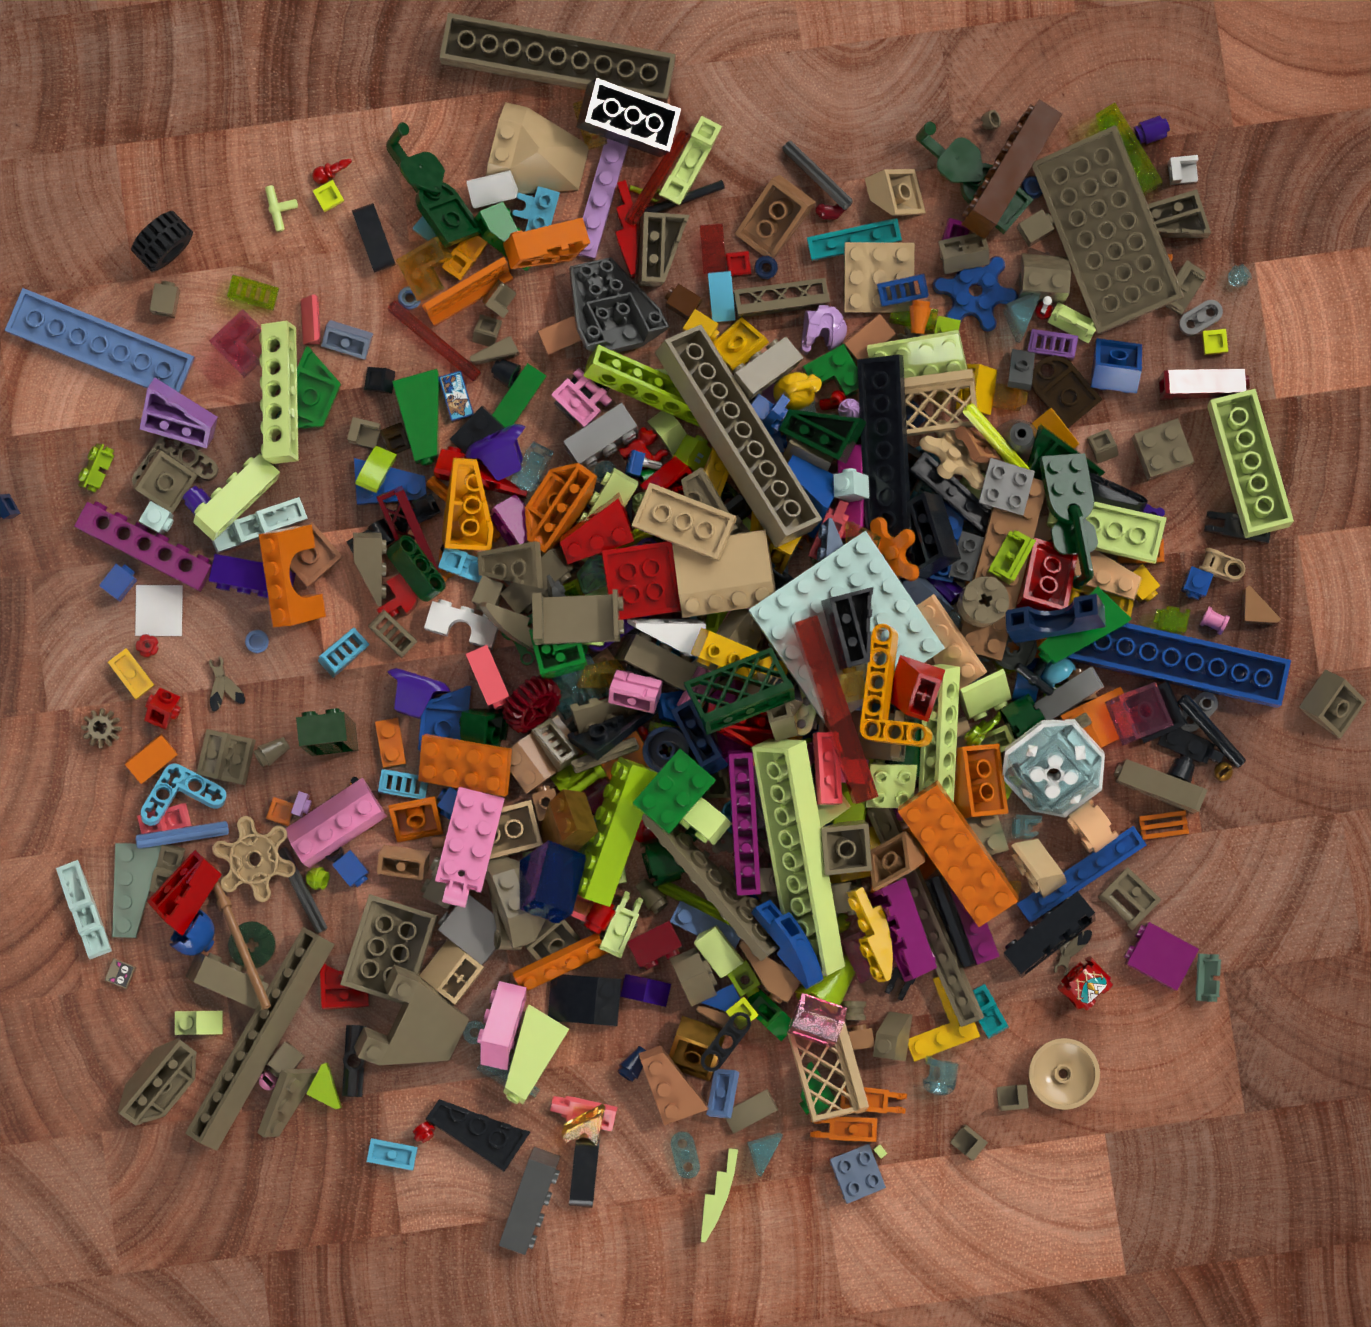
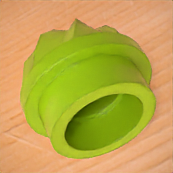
(317, 878)

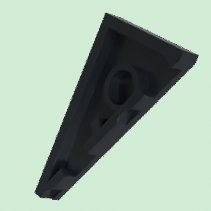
(608, 734)

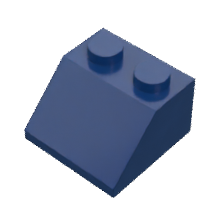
(1116, 366)

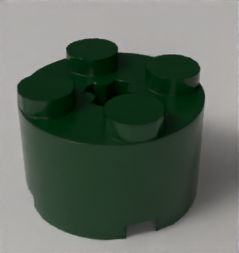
(1021, 715)
(660, 863)

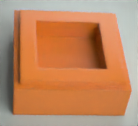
(280, 811)

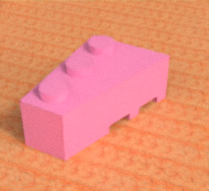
(501, 1024)

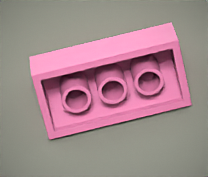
(335, 823)

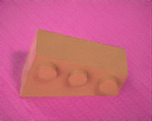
(671, 1089)

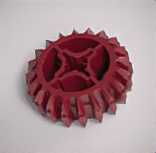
(531, 704)

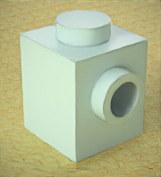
(851, 485)
(157, 518)

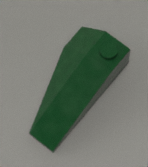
(483, 726)

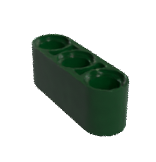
(416, 568)

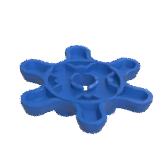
(978, 306)

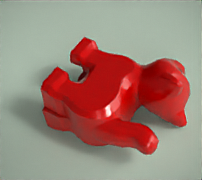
(645, 438)

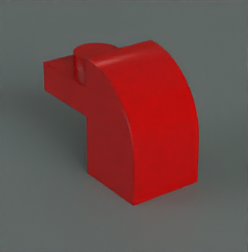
(404, 598)

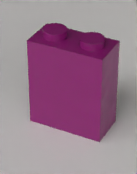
(1160, 955)

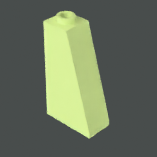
(533, 1051)

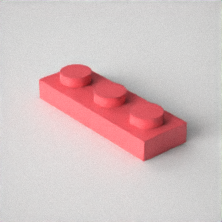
(826, 771)

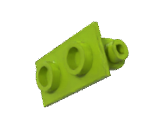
(97, 458)

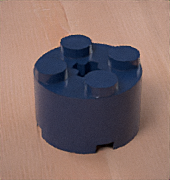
(655, 744)

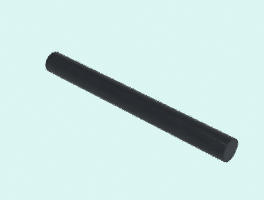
(692, 195)

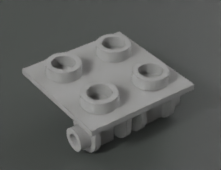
(1006, 487)

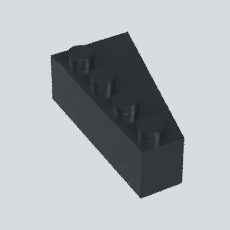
(1050, 934)

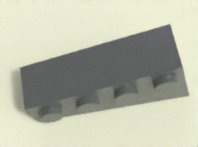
(529, 1201)

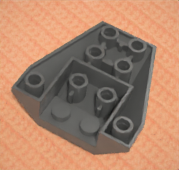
(612, 308)

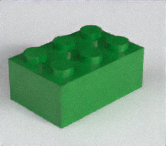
(674, 791)

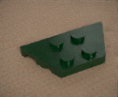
(1049, 444)

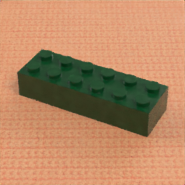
(326, 732)

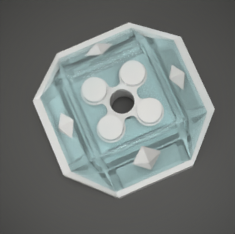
(1057, 746)

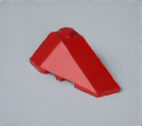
(443, 471)

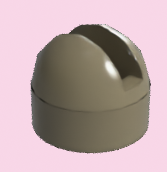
(991, 120)

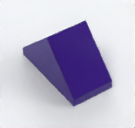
(645, 990)

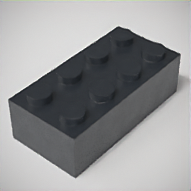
(628, 117)

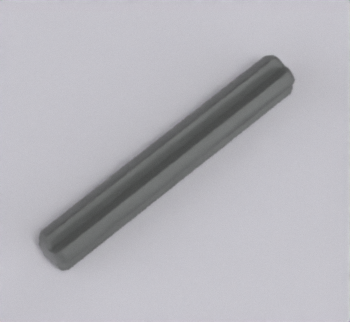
(817, 175)
(304, 895)

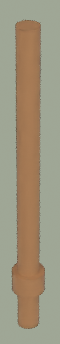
(225, 905)

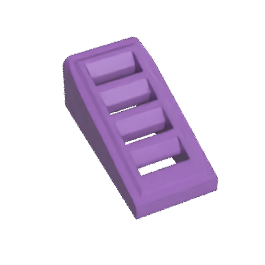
(1053, 335)

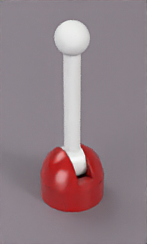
(1045, 307)

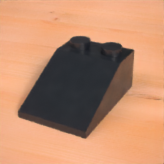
(585, 1000)

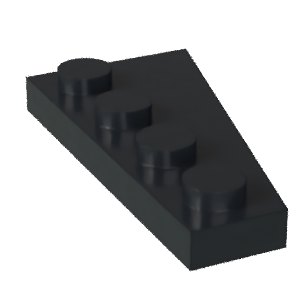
(486, 1137)

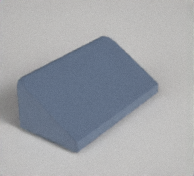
(347, 339)

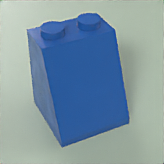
(817, 485)

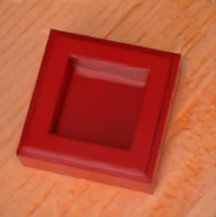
(738, 263)

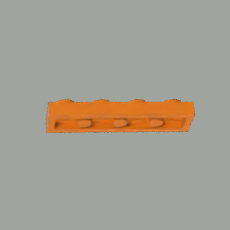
(559, 962)

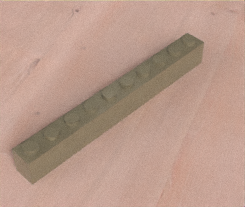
(259, 1039)

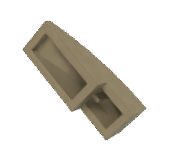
(509, 623)

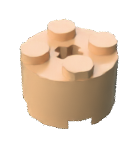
(1091, 826)

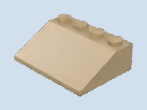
(732, 583)

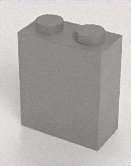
(471, 929)

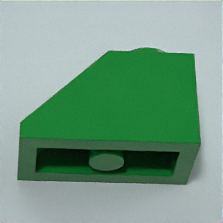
(770, 1014)
(815, 1086)

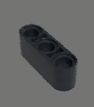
(373, 237)
(1116, 495)
(723, 1053)
(584, 1173)

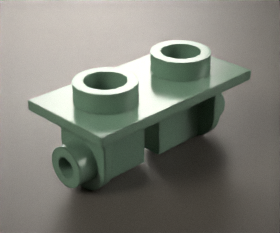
(1207, 967)

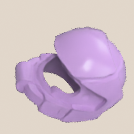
(823, 322)

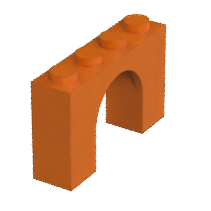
(277, 553)

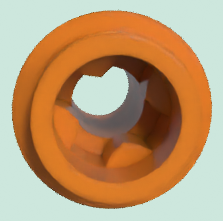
(919, 315)

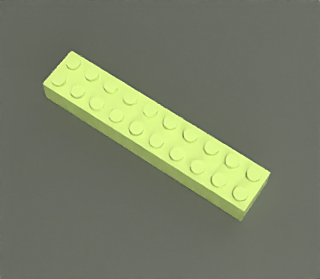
(796, 845)

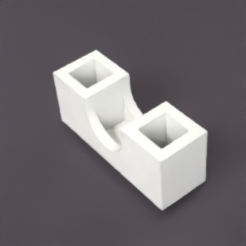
(443, 617)

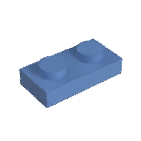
(722, 1093)

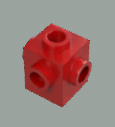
(162, 708)

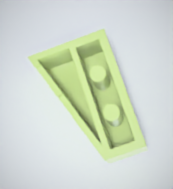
(706, 821)

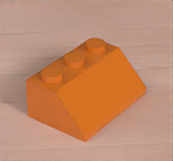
(979, 781)

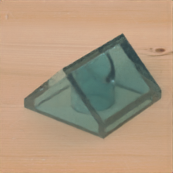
(1019, 313)

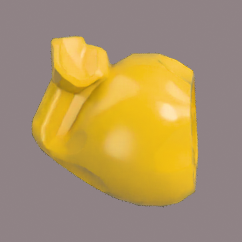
(798, 388)

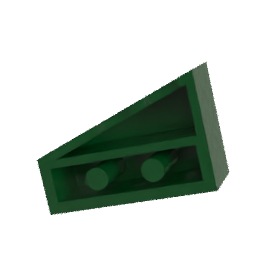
(825, 432)

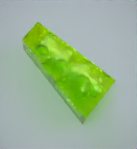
(1143, 167)

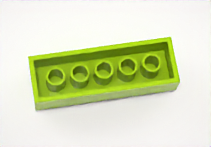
(617, 827)

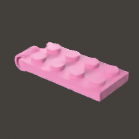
(468, 844)

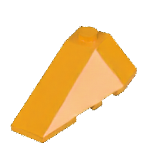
(466, 512)

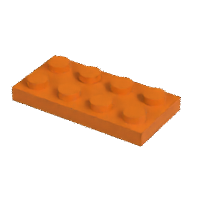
(465, 764)

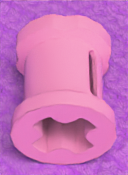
(1214, 620)

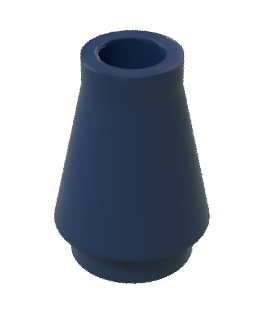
(632, 1065)

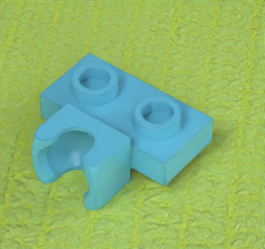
(538, 209)

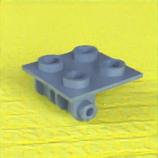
(857, 1173)

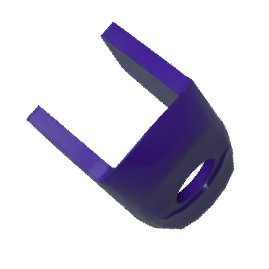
(499, 451)
(415, 692)

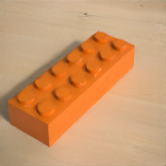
(958, 853)

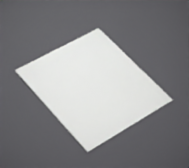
(159, 610)

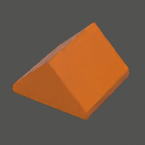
(416, 819)

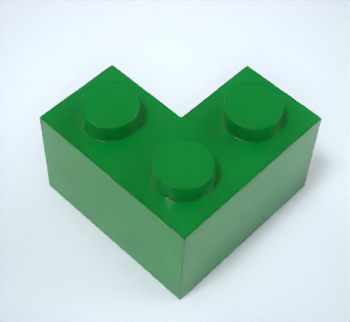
(836, 366)
(559, 660)

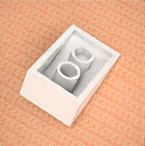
(674, 632)

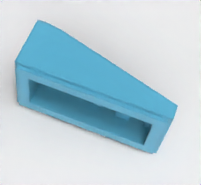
(330, 652)
(383, 784)

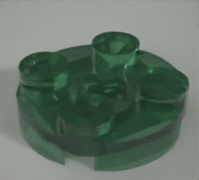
(260, 934)

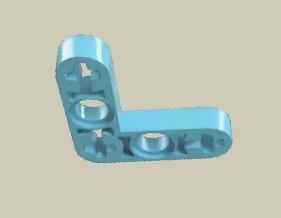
(180, 784)

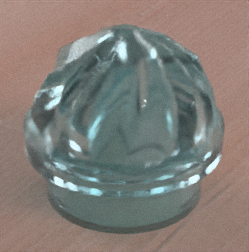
(1239, 276)
(603, 467)

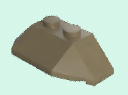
(504, 883)
(158, 1082)

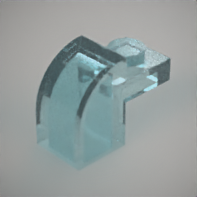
(533, 467)

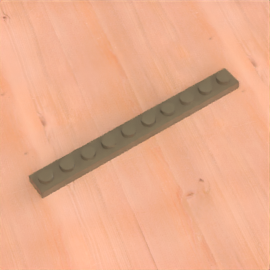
(947, 962)

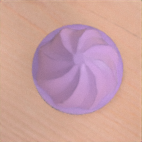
(849, 408)

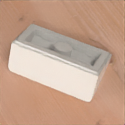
(492, 189)

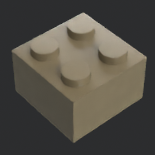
(1162, 449)

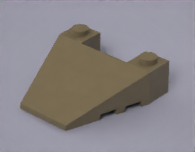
(423, 1030)

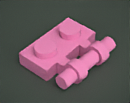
(576, 403)

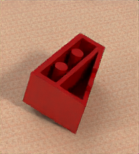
(185, 892)

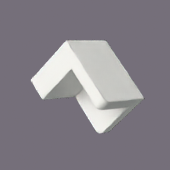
(1183, 169)

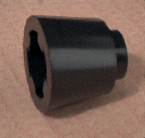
(506, 372)
(1182, 768)

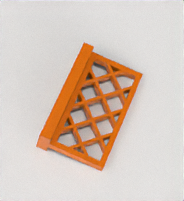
(466, 292)

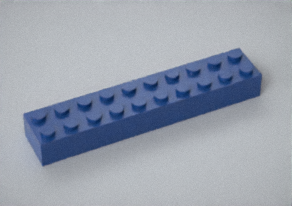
(1190, 663)

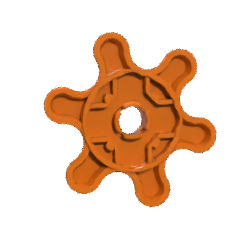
(895, 549)

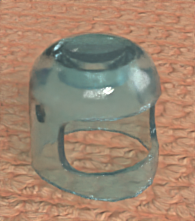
(945, 1072)

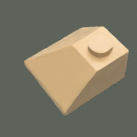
(896, 191)

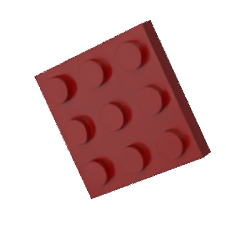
(643, 578)

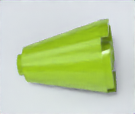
(832, 986)

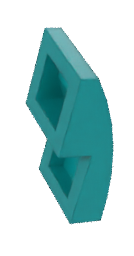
(993, 1020)

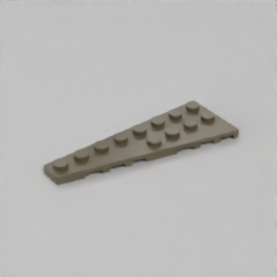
(718, 888)

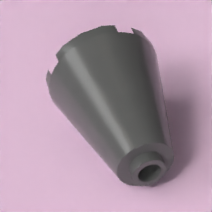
(1017, 427)

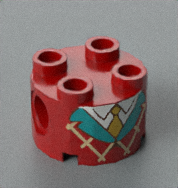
(1085, 983)

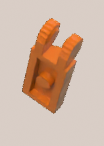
(877, 1100)
(849, 1129)

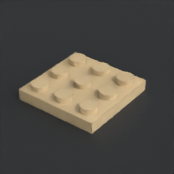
(872, 264)

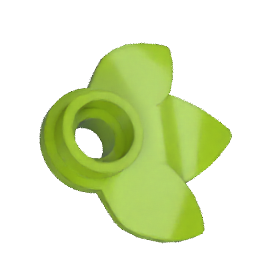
(976, 733)

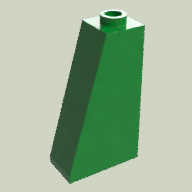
(419, 408)
(1060, 647)

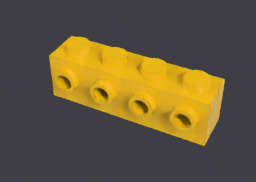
(722, 651)

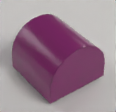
(954, 229)

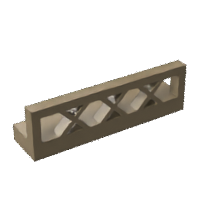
(784, 304)

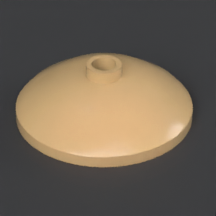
(1081, 1070)

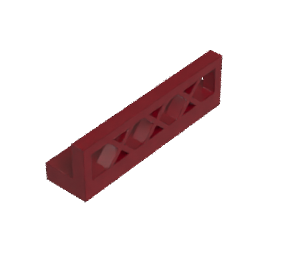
(411, 519)

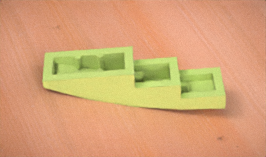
(715, 1202)

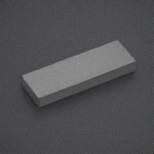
(1070, 694)

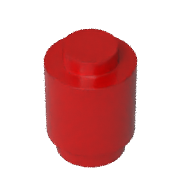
(599, 917)

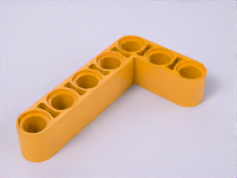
(883, 694)

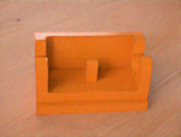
(151, 758)

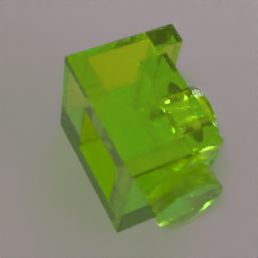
(1172, 619)

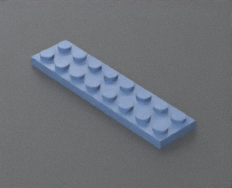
(97, 342)

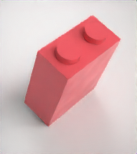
(488, 677)

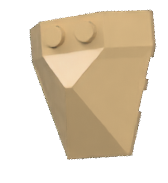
(536, 152)

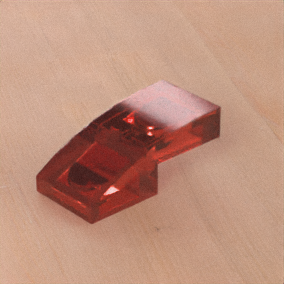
(713, 248)

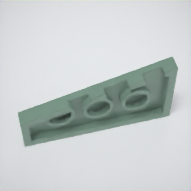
(131, 886)

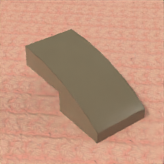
(168, 861)
(751, 1111)

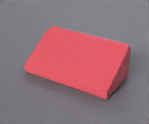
(310, 320)

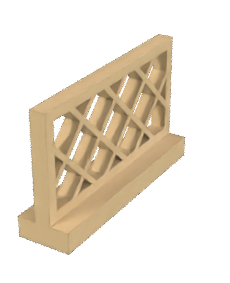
(939, 383)
(848, 1070)

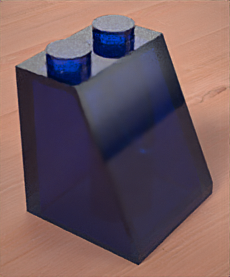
(550, 881)

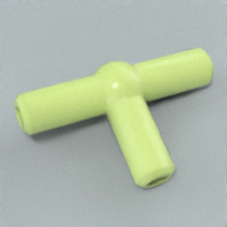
(276, 208)

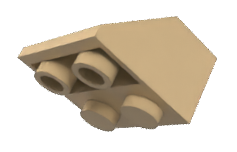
(1038, 867)
(452, 972)

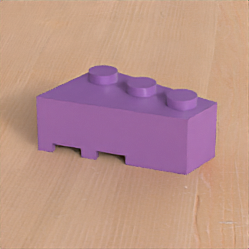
(176, 416)

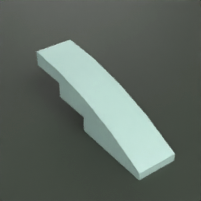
(265, 520)
(83, 909)

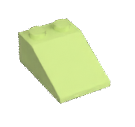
(985, 695)

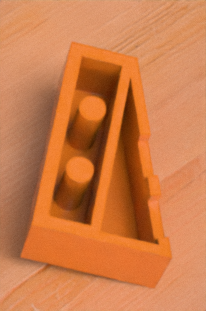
(546, 244)

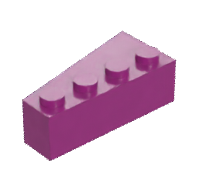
(907, 934)

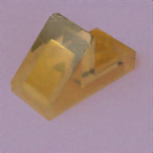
(587, 1123)

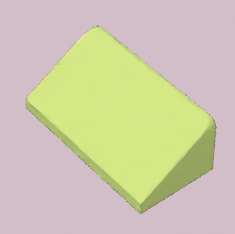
(718, 951)

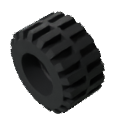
(162, 241)

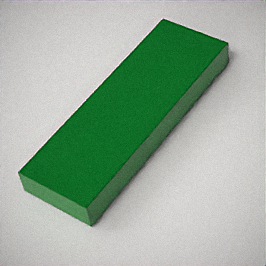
(519, 395)

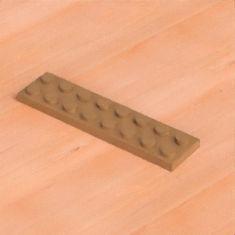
(992, 640)

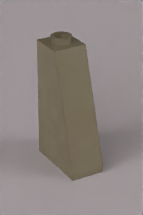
(1160, 786)

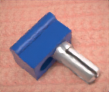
(636, 461)

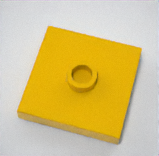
(739, 343)

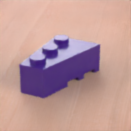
(240, 574)

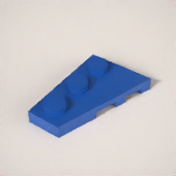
(412, 483)

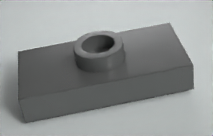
(1021, 369)

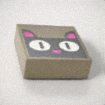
(120, 973)

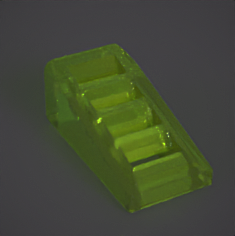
(251, 300)
(903, 318)

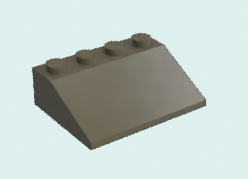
(387, 937)

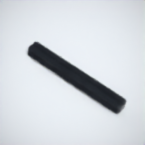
(1211, 731)

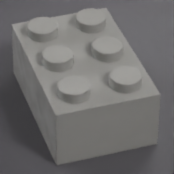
(601, 437)

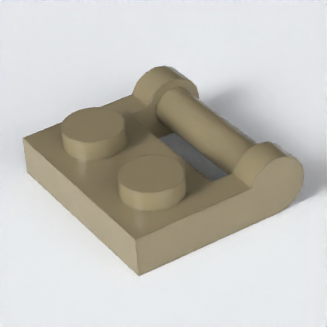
(1135, 892)

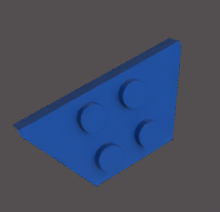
(443, 714)

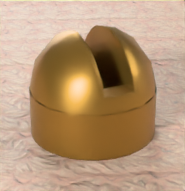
(1219, 767)

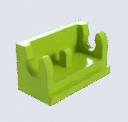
(1011, 556)

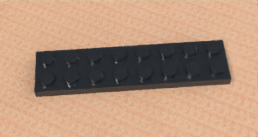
(884, 440)

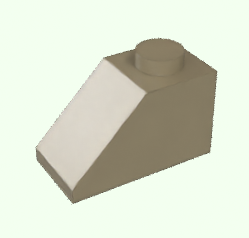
(893, 1037)

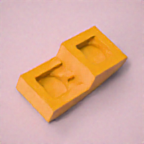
(465, 256)

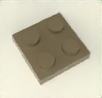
(165, 481)

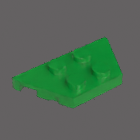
(315, 391)

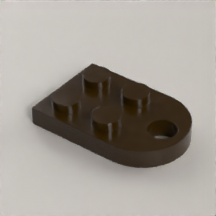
(1065, 390)

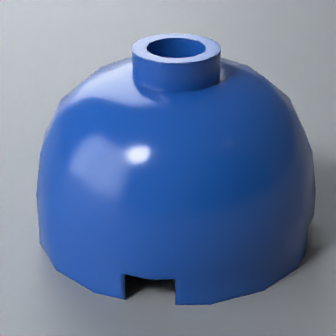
(197, 936)

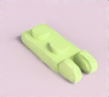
(620, 927)

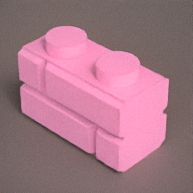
(635, 691)

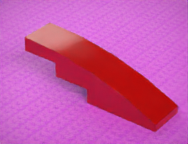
(628, 235)

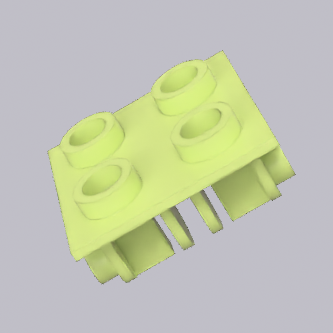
(893, 784)

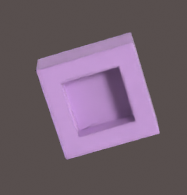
(301, 804)

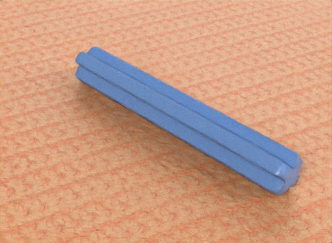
(182, 834)

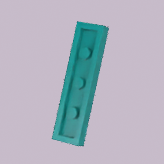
(832, 243)

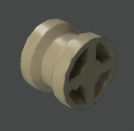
(855, 1010)

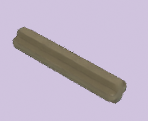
(623, 748)

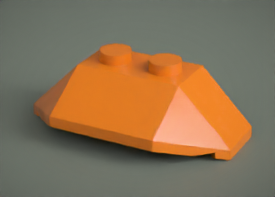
(558, 503)

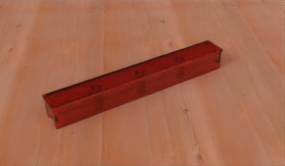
(835, 710)

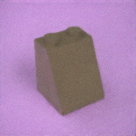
(1046, 276)

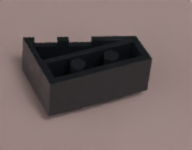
(934, 538)
(849, 626)

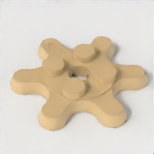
(954, 460)
(239, 853)

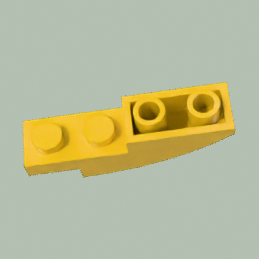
(877, 943)

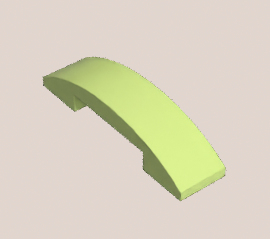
(691, 161)

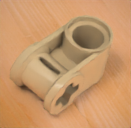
(1221, 564)

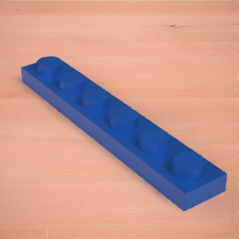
(1084, 873)

